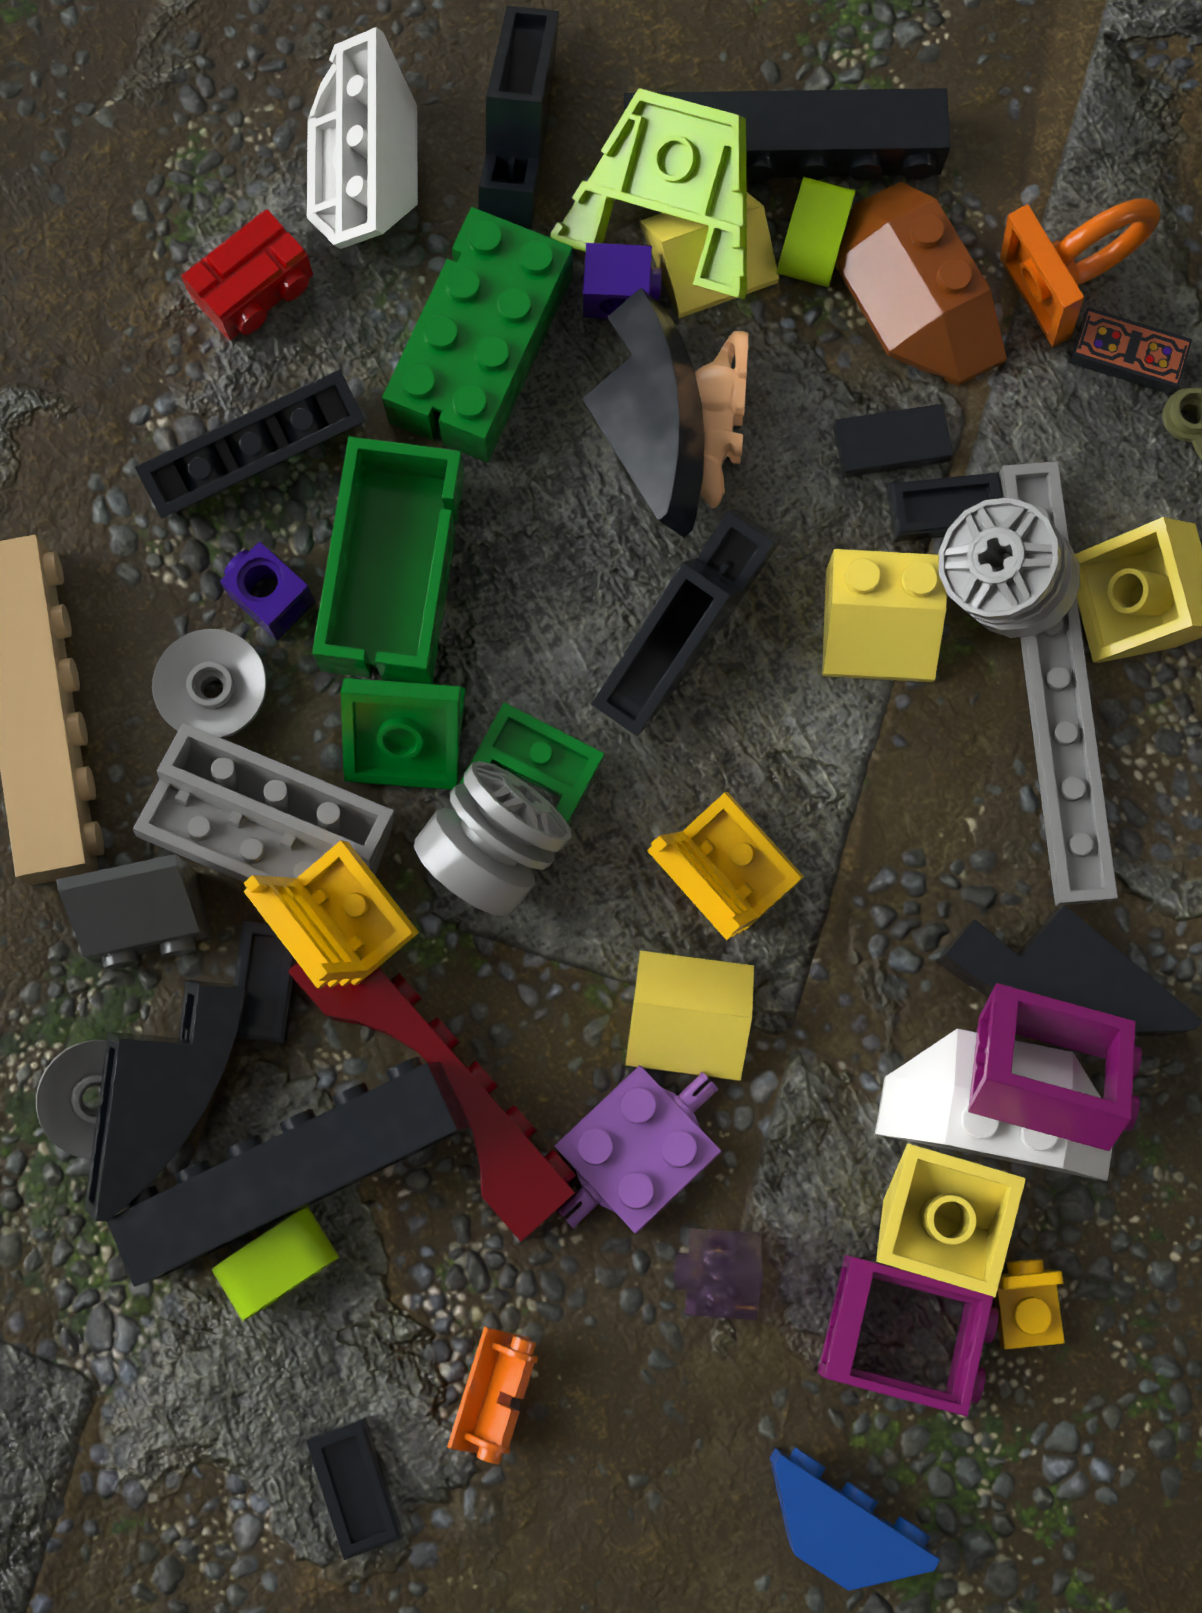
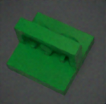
(401, 733)

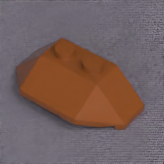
(920, 286)

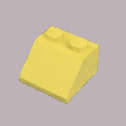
(1142, 590)
(883, 615)

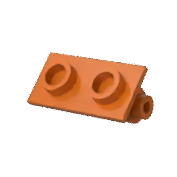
(497, 1374)

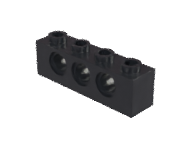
(250, 444)

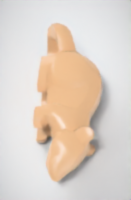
(723, 407)

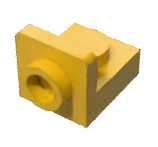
(1029, 1305)

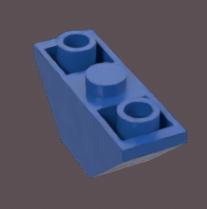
(840, 1531)

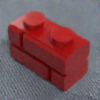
(249, 276)

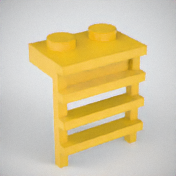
(726, 866)
(333, 917)

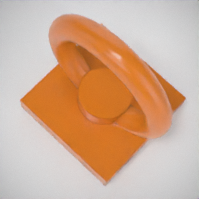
(1047, 270)

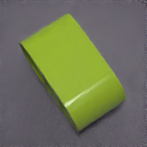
(815, 232)
(275, 1263)

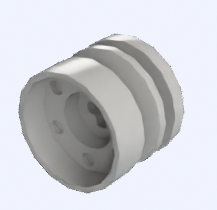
(1036, 579)
(492, 839)

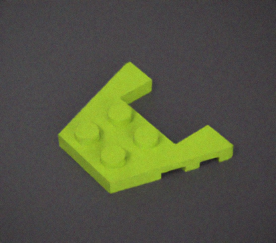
(677, 163)

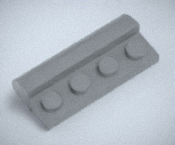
(253, 812)

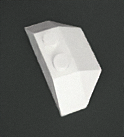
(361, 143)
(930, 1103)

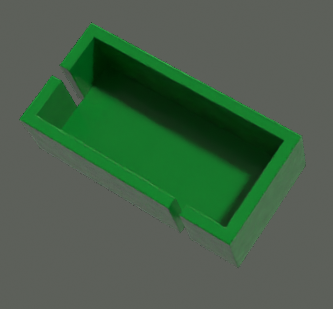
(479, 334)
(389, 561)

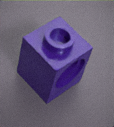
(614, 275)
(282, 607)

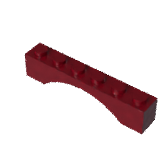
(513, 1173)

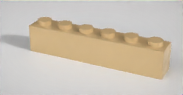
(39, 729)

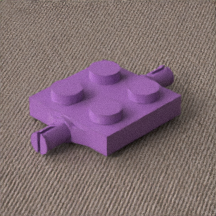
(637, 1149)

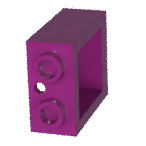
(1045, 1106)
(965, 1376)

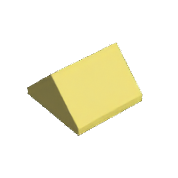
(678, 249)
(691, 1015)
(949, 1219)

